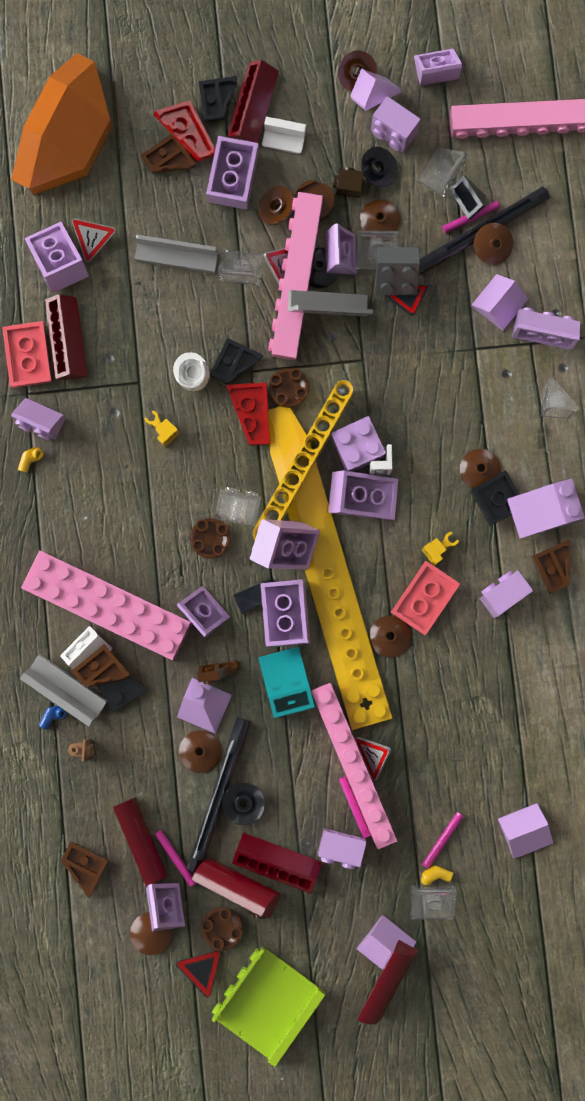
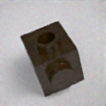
(348, 182)

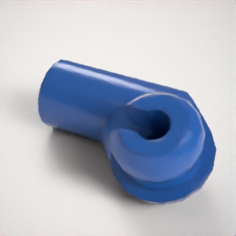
(50, 714)

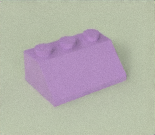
(546, 328)
(285, 613)

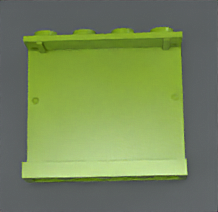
(268, 1004)

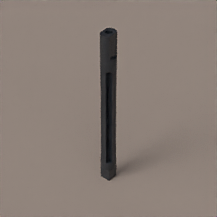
(467, 238)
(221, 786)

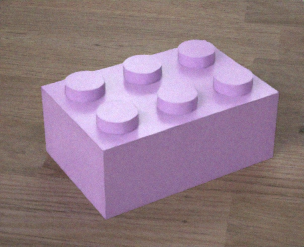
(232, 172)
(284, 544)

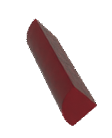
(253, 101)
(66, 337)
(140, 841)
(277, 863)
(236, 887)
(387, 983)

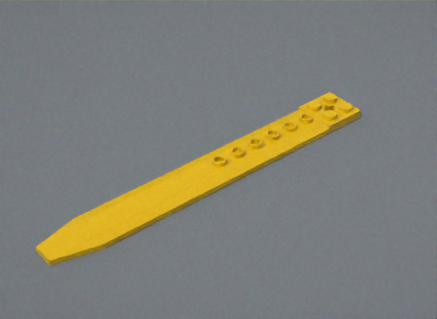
(330, 580)

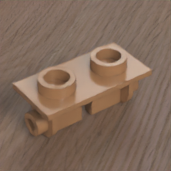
(82, 750)

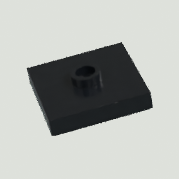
(493, 497)

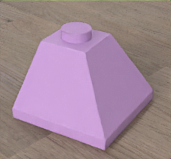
(204, 705)

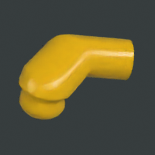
(29, 457)
(435, 873)

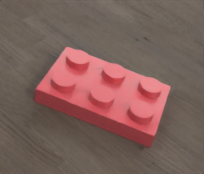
(27, 354)
(425, 598)

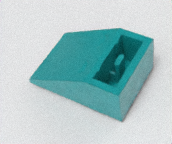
(286, 682)

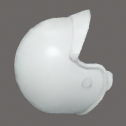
(191, 371)

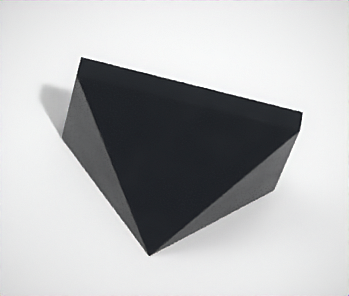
(468, 196)
(250, 598)

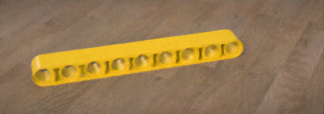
(307, 453)

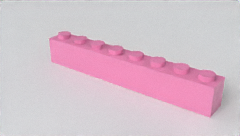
(517, 118)
(297, 273)
(353, 766)

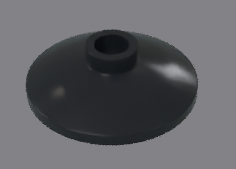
(384, 162)
(319, 277)
(249, 813)

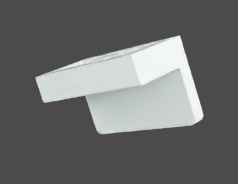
(284, 135)
(382, 468)
(83, 647)

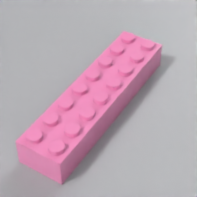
(106, 605)

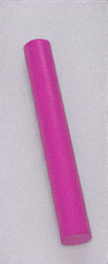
(464, 220)
(354, 807)
(442, 840)
(175, 857)

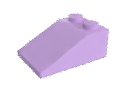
(56, 257)
(363, 495)
(546, 508)

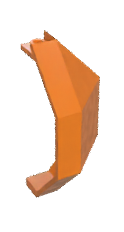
(63, 128)

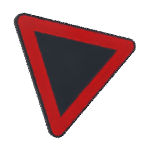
(409, 303)
(201, 970)

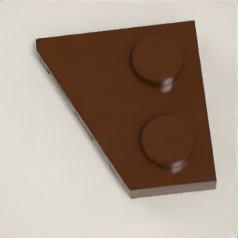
(167, 157)
(554, 566)
(100, 669)
(213, 672)
(84, 866)

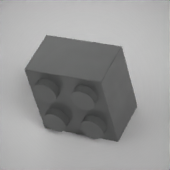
(397, 270)

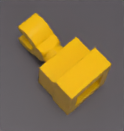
(166, 430)
(436, 548)

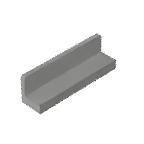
(176, 254)
(328, 303)
(64, 690)

